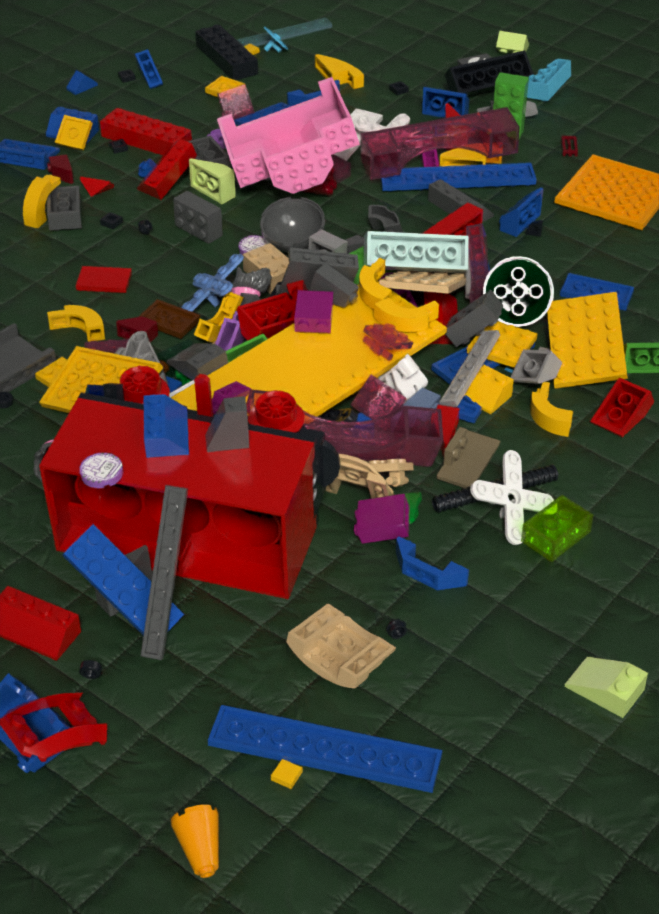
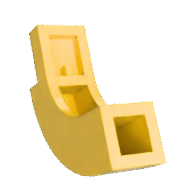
(35, 200)
(369, 289)
(78, 317)
(405, 318)
(210, 328)
(548, 416)

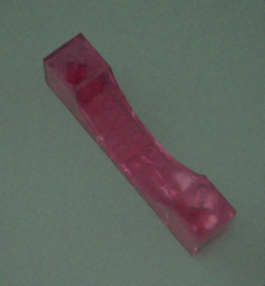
(485, 132)
(404, 434)

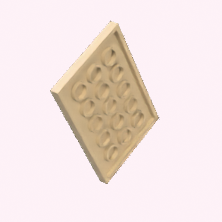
(424, 281)

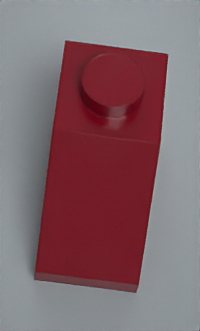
(60, 167)
(128, 327)

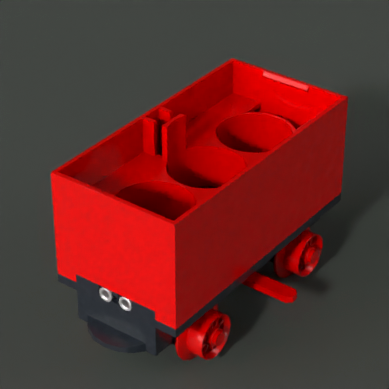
(244, 509)

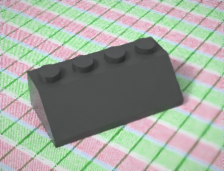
(451, 199)

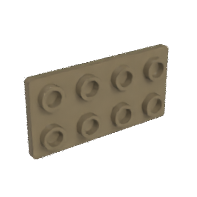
(467, 457)

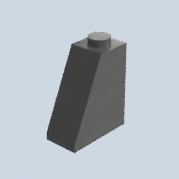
(330, 280)
(229, 426)

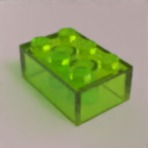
(556, 528)

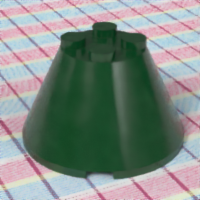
(522, 289)

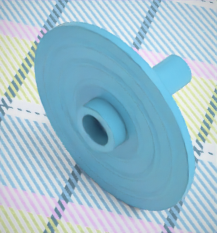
(272, 43)

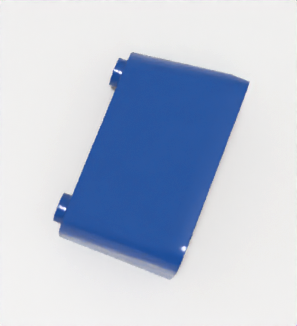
(41, 722)

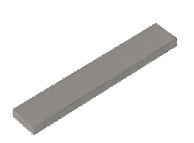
(470, 368)

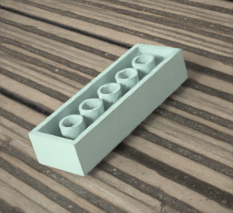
(417, 251)

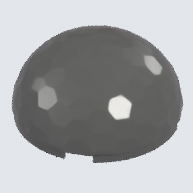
(291, 223)

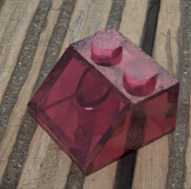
(377, 398)

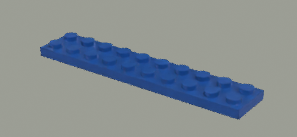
(462, 176)
(326, 748)

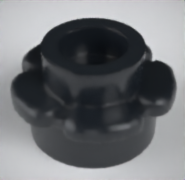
(145, 226)
(396, 628)

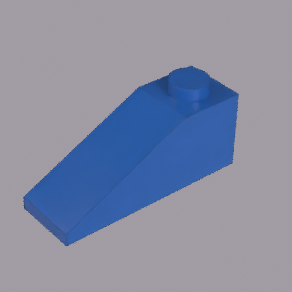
(148, 69)

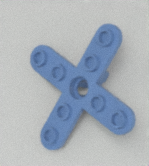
(210, 285)

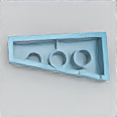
(549, 80)

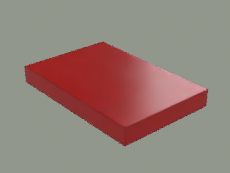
(103, 279)

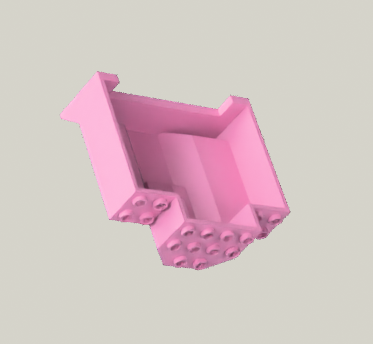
(291, 143)

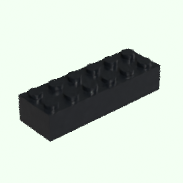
(226, 52)
(480, 76)

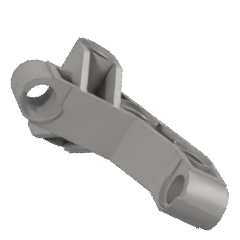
(141, 348)

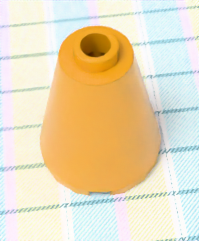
(199, 838)

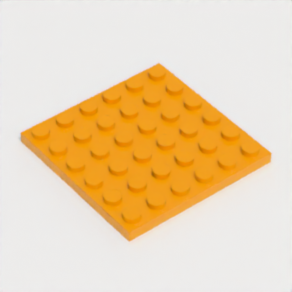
(613, 192)

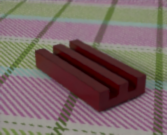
(568, 151)

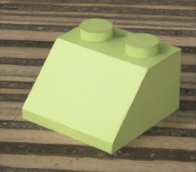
(511, 42)

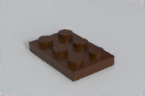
(171, 318)

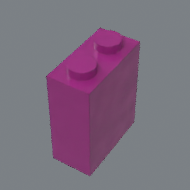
(314, 311)
(382, 518)

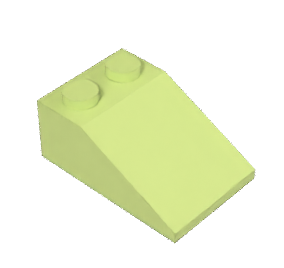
(212, 180)
(608, 683)

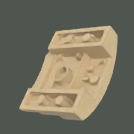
(360, 473)
(338, 647)

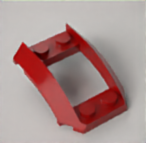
(83, 733)

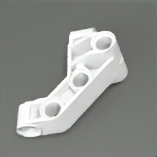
(405, 377)

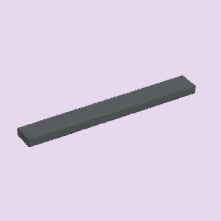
(164, 572)

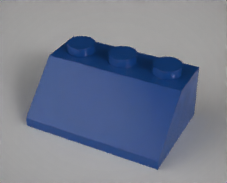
(435, 100)
(58, 114)
(522, 213)
(165, 427)

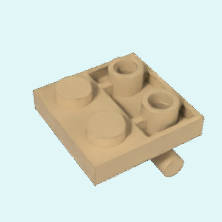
(396, 470)

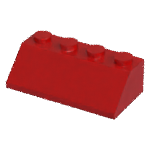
(168, 169)
(447, 309)
(266, 316)
(37, 623)

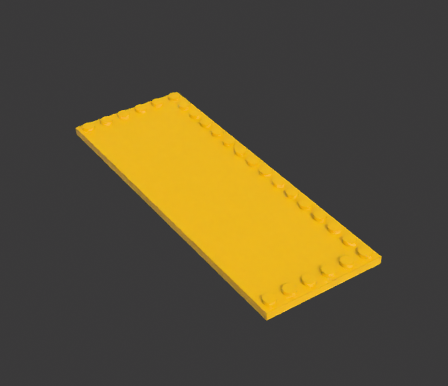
(316, 366)

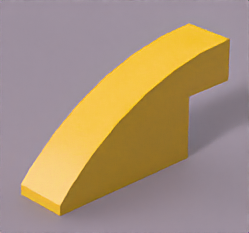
(339, 71)
(461, 157)

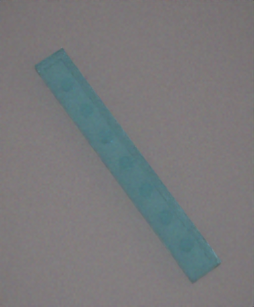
(288, 32)

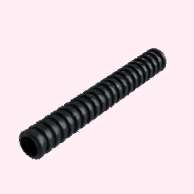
(459, 498)

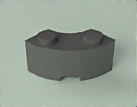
(383, 219)

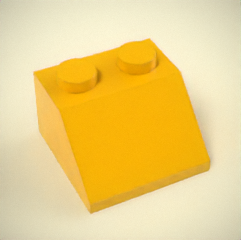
(490, 389)

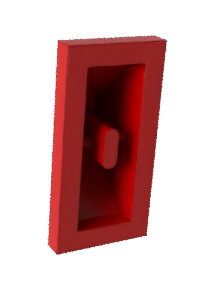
(96, 186)

